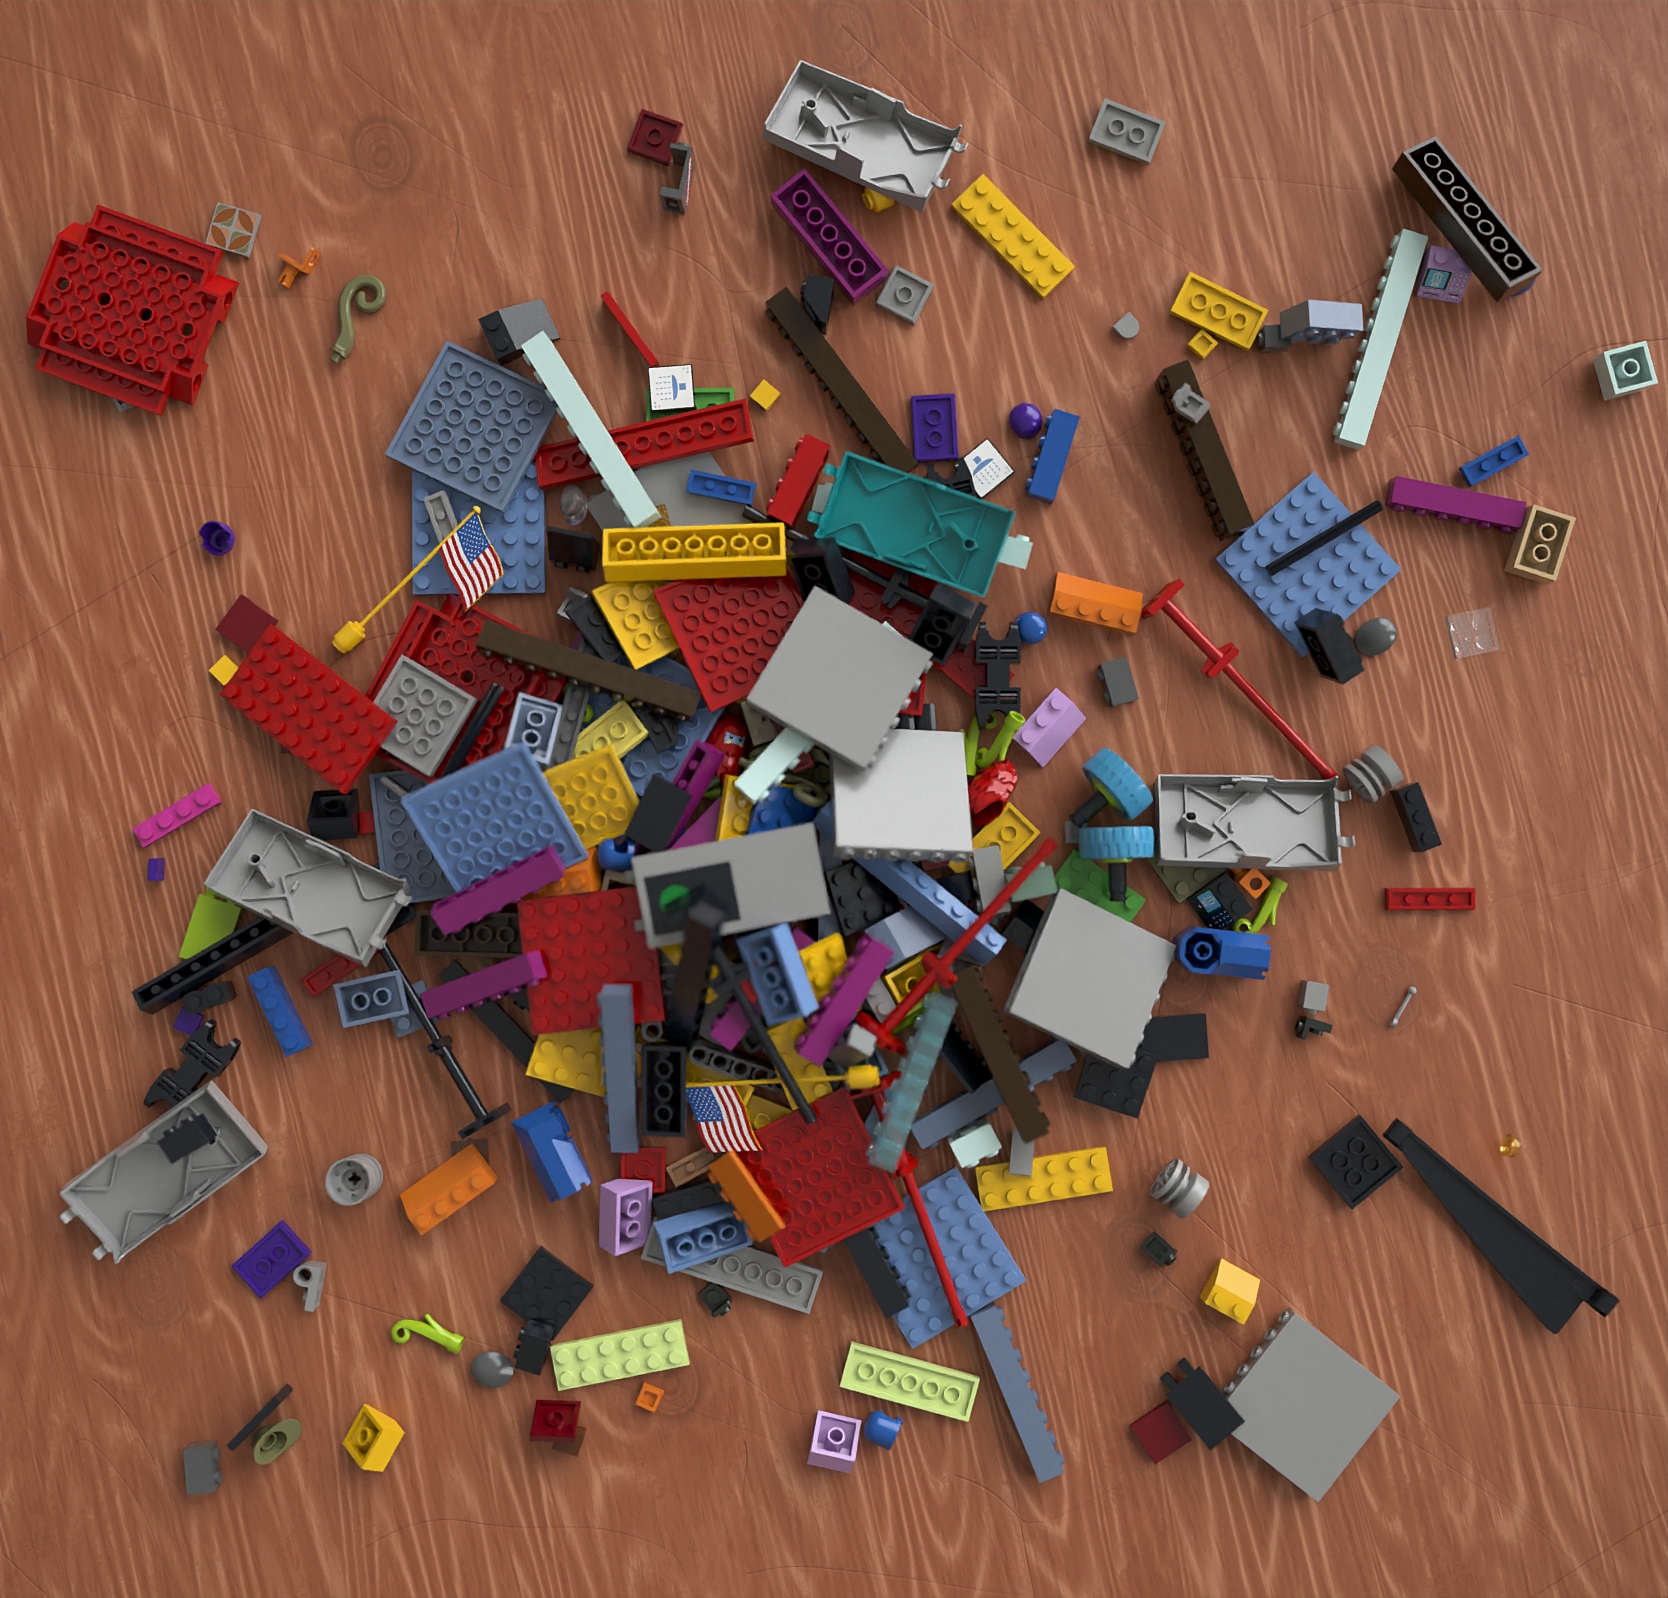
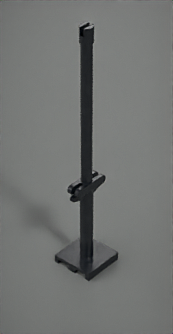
(895, 587)
(730, 979)
(442, 1047)

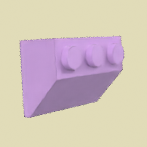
(1048, 727)
(624, 1215)

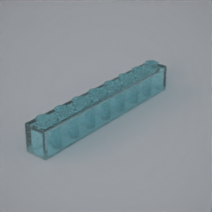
(912, 1080)

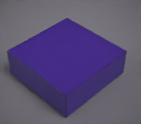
(156, 869)
(188, 1022)

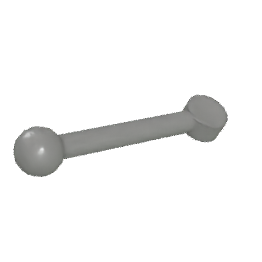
(1411, 991)

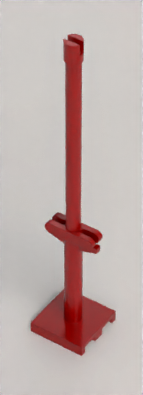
(1219, 660)
(937, 968)
(904, 1169)

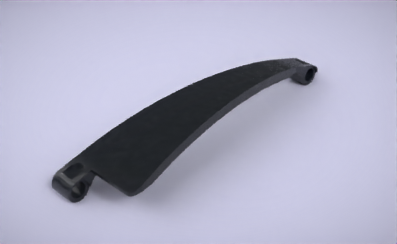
(1528, 1264)

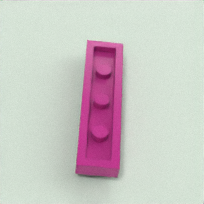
(177, 815)

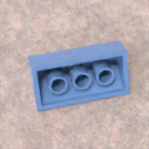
(788, 989)
(700, 1235)

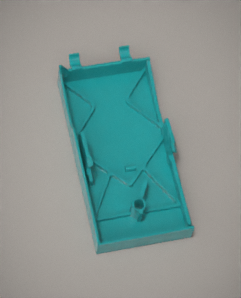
(914, 523)

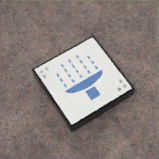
(671, 388)
(987, 468)

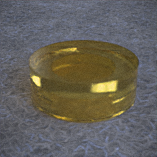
(1510, 1146)

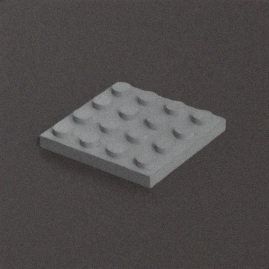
(427, 714)

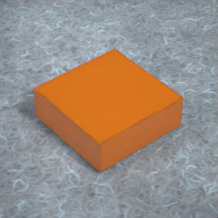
(649, 1397)

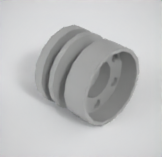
(1372, 774)
(343, 1185)
(1179, 1188)

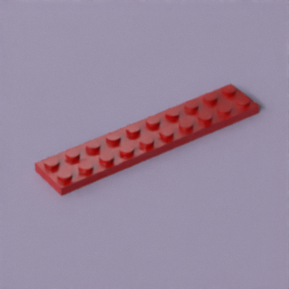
(651, 442)

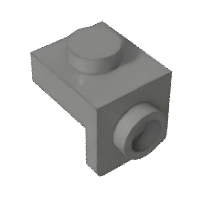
(1190, 404)
(573, 597)

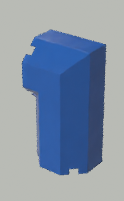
(1223, 952)
(552, 1151)

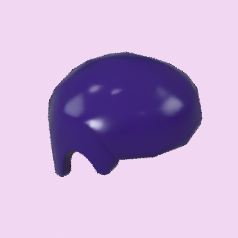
(1025, 420)
(217, 538)

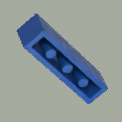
(1052, 457)
(280, 1010)

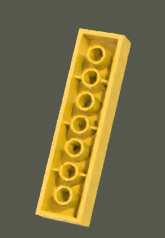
(694, 552)

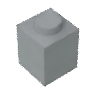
(1313, 996)

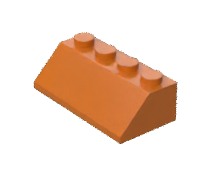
(1095, 604)
(577, 878)
(447, 1188)
(744, 1196)

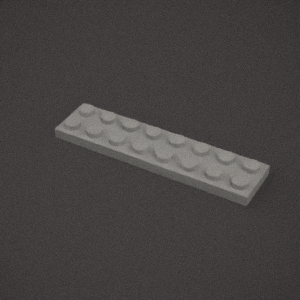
(752, 1273)

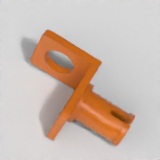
(292, 267)
(1244, 876)

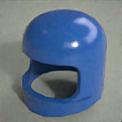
(1031, 627)
(616, 857)
(881, 1429)

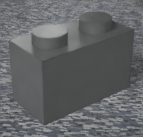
(1117, 682)
(853, 1046)
(202, 1467)

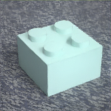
(1625, 370)
(975, 1143)

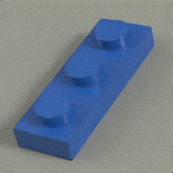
(1493, 461)
(721, 487)

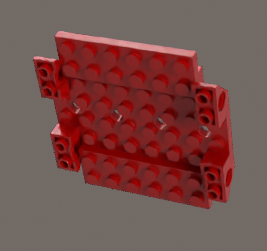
(110, 344)
(447, 647)

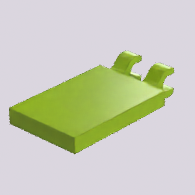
(210, 922)

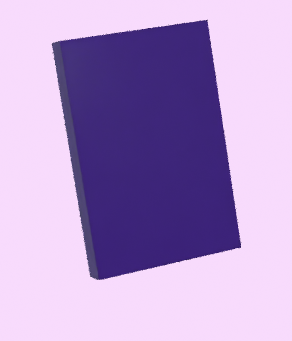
(934, 427)
(271, 1259)

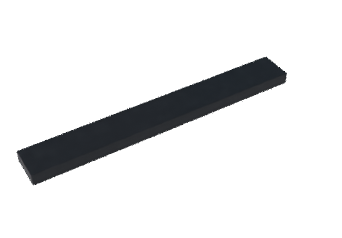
(505, 1029)

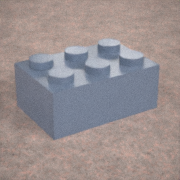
(1321, 322)

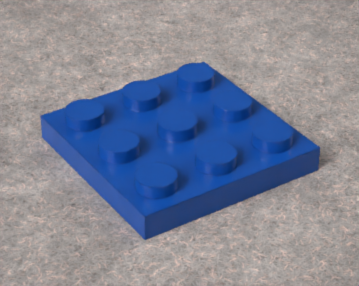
(779, 811)

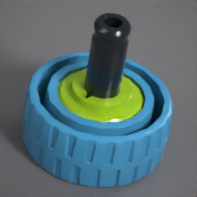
(1114, 785)
(1116, 848)

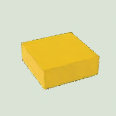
(1202, 344)
(765, 395)
(224, 669)

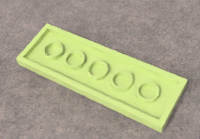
(619, 1354)
(909, 1381)

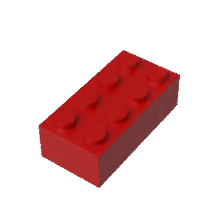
(799, 480)

